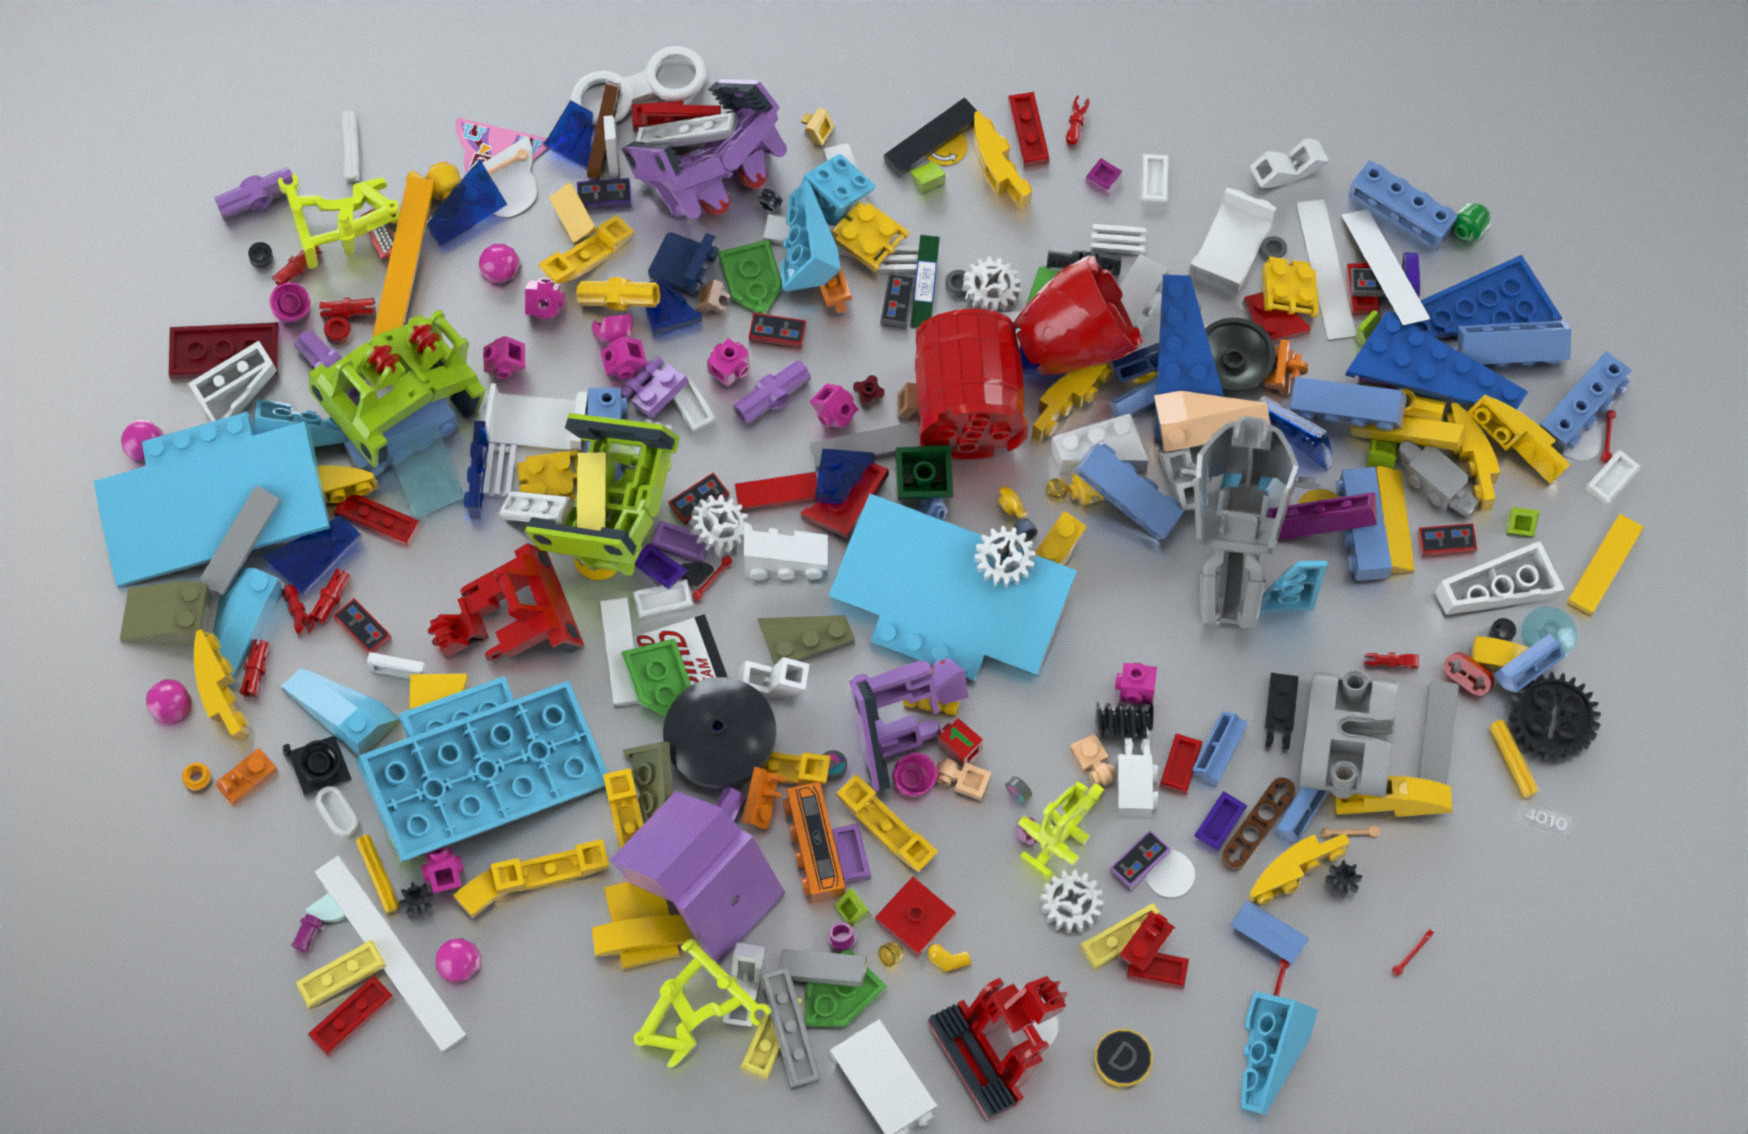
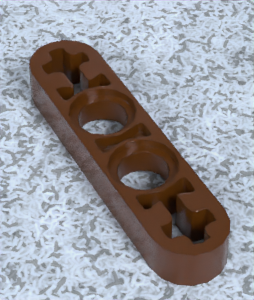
(598, 151)
(1255, 822)

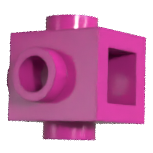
(543, 298)
(504, 357)
(623, 357)
(728, 362)
(834, 406)
(1136, 683)
(442, 869)

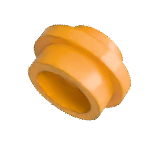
(193, 769)

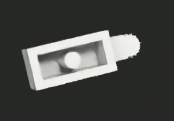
(1135, 782)

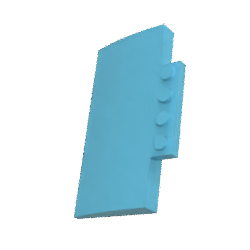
(194, 489)
(934, 600)
(480, 764)

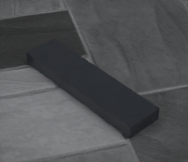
(931, 137)

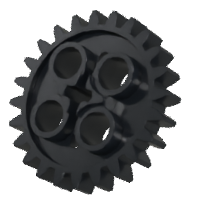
(1580, 723)

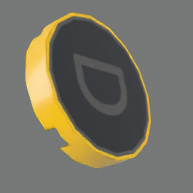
(1123, 1058)

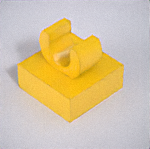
(818, 125)

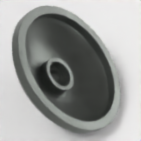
(1248, 346)

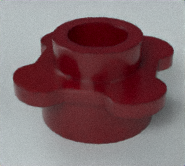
(872, 396)

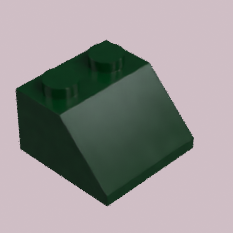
(924, 472)

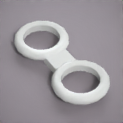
(644, 84)

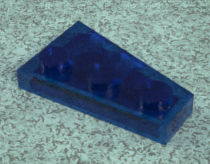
(466, 205)
(1301, 433)
(476, 473)
(313, 555)

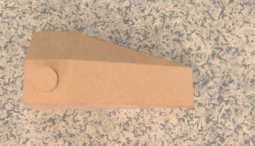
(1193, 418)

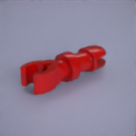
(1076, 121)
(297, 609)
(1392, 660)

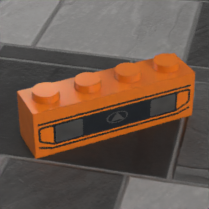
(815, 842)

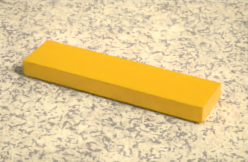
(1605, 564)

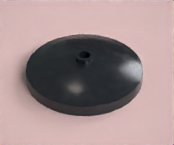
(726, 755)

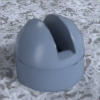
(1027, 527)

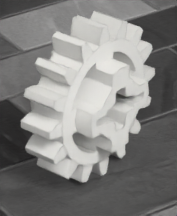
(987, 275)
(718, 524)
(995, 552)
(1081, 896)

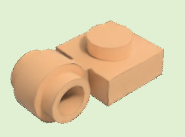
(1092, 755)
(970, 781)

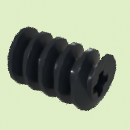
(1124, 719)

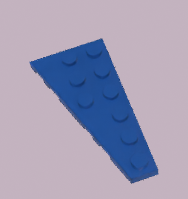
(1495, 296)
(1184, 348)
(1428, 367)

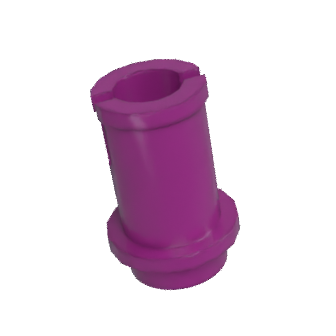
(306, 933)

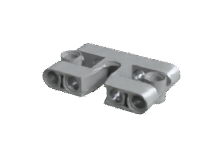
(1332, 751)

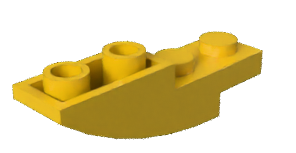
(994, 160)
(1070, 390)
(1516, 430)
(1479, 456)
(345, 481)
(1061, 539)
(212, 677)
(1405, 796)
(1287, 870)

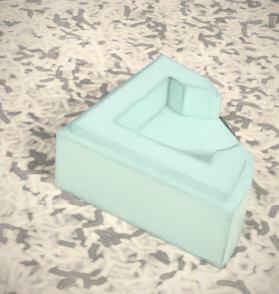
(326, 910)

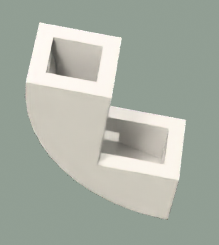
(1280, 169)
(1179, 484)
(781, 681)
(746, 967)

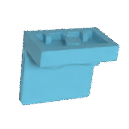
(837, 186)

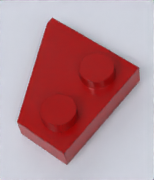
(1276, 322)

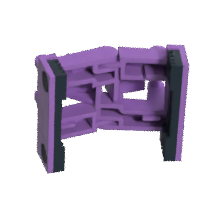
(714, 160)

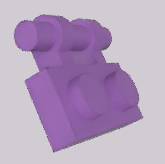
(658, 391)

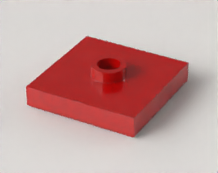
(915, 916)

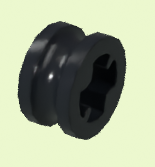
(769, 201)
(255, 249)
(1510, 628)

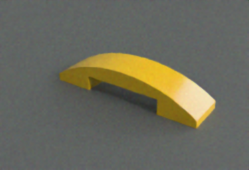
(588, 254)
(800, 769)
(623, 804)
(885, 825)
(550, 869)
(640, 933)

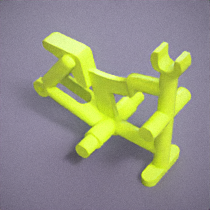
(347, 227)
(1077, 805)
(672, 993)

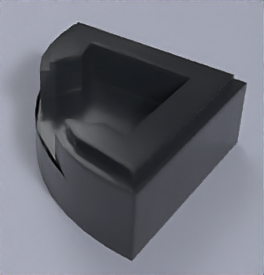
(697, 573)

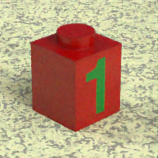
(960, 742)

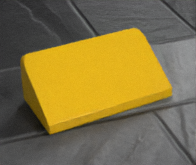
(572, 213)

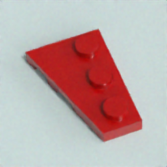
(844, 517)

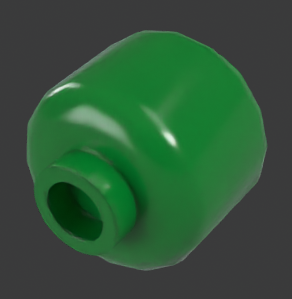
(1472, 222)

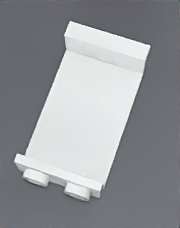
(1233, 241)
(532, 420)
(884, 1080)

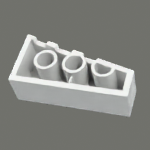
(1502, 582)

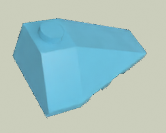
(810, 246)
(275, 415)
(1295, 588)
(244, 613)
(347, 714)

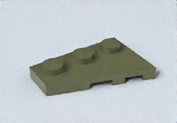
(805, 636)
(653, 775)

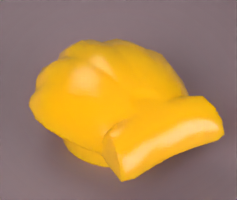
(1011, 502)

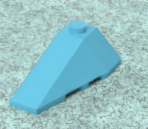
(1276, 1040)

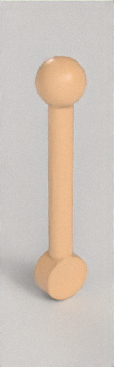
(521, 155)
(1373, 832)

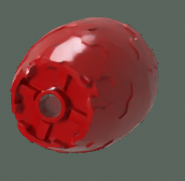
(1077, 321)

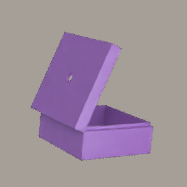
(701, 863)

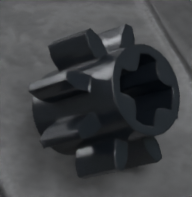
(1337, 882)
(418, 907)

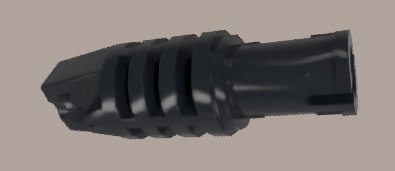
(1063, 259)

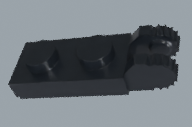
(1281, 707)

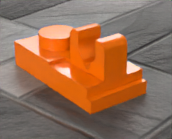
(836, 292)
(246, 776)
(761, 797)

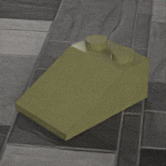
(166, 613)

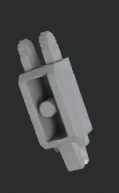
(1436, 477)

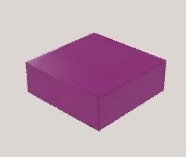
(1104, 176)

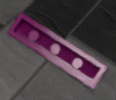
(1328, 515)

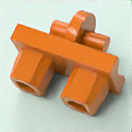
(1288, 368)

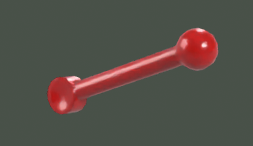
(1606, 455)
(726, 562)
(1284, 964)
(1398, 969)

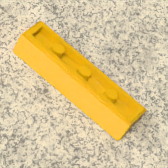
(1419, 431)
(1395, 519)

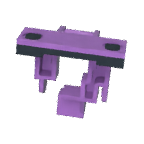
(912, 682)

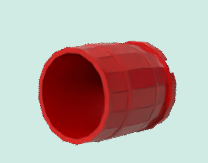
(970, 383)

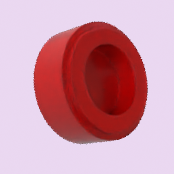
(337, 330)

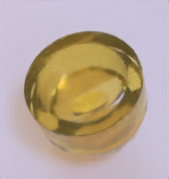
(1052, 492)
(890, 948)

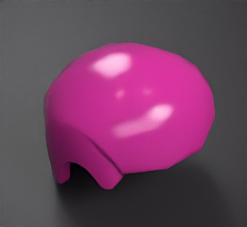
(499, 263)
(289, 302)
(612, 328)
(135, 434)
(168, 701)
(914, 774)
(458, 960)

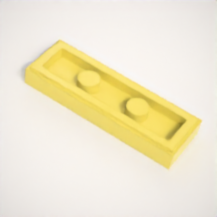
(591, 490)
(1109, 943)
(341, 974)
(763, 1049)

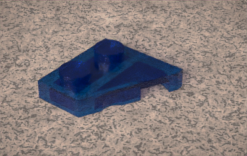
(573, 135)
(671, 311)
(840, 473)

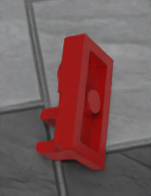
(1147, 941)

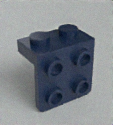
(684, 261)

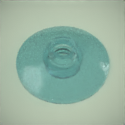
(1535, 628)

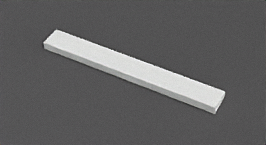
(400, 966)

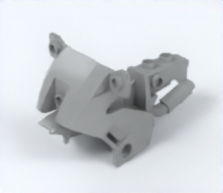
(1240, 524)

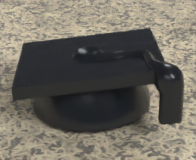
(318, 764)

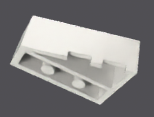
(1142, 289)
(234, 382)
(1117, 433)
(784, 555)

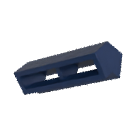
(1137, 363)

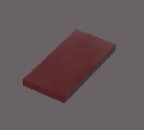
(201, 348)

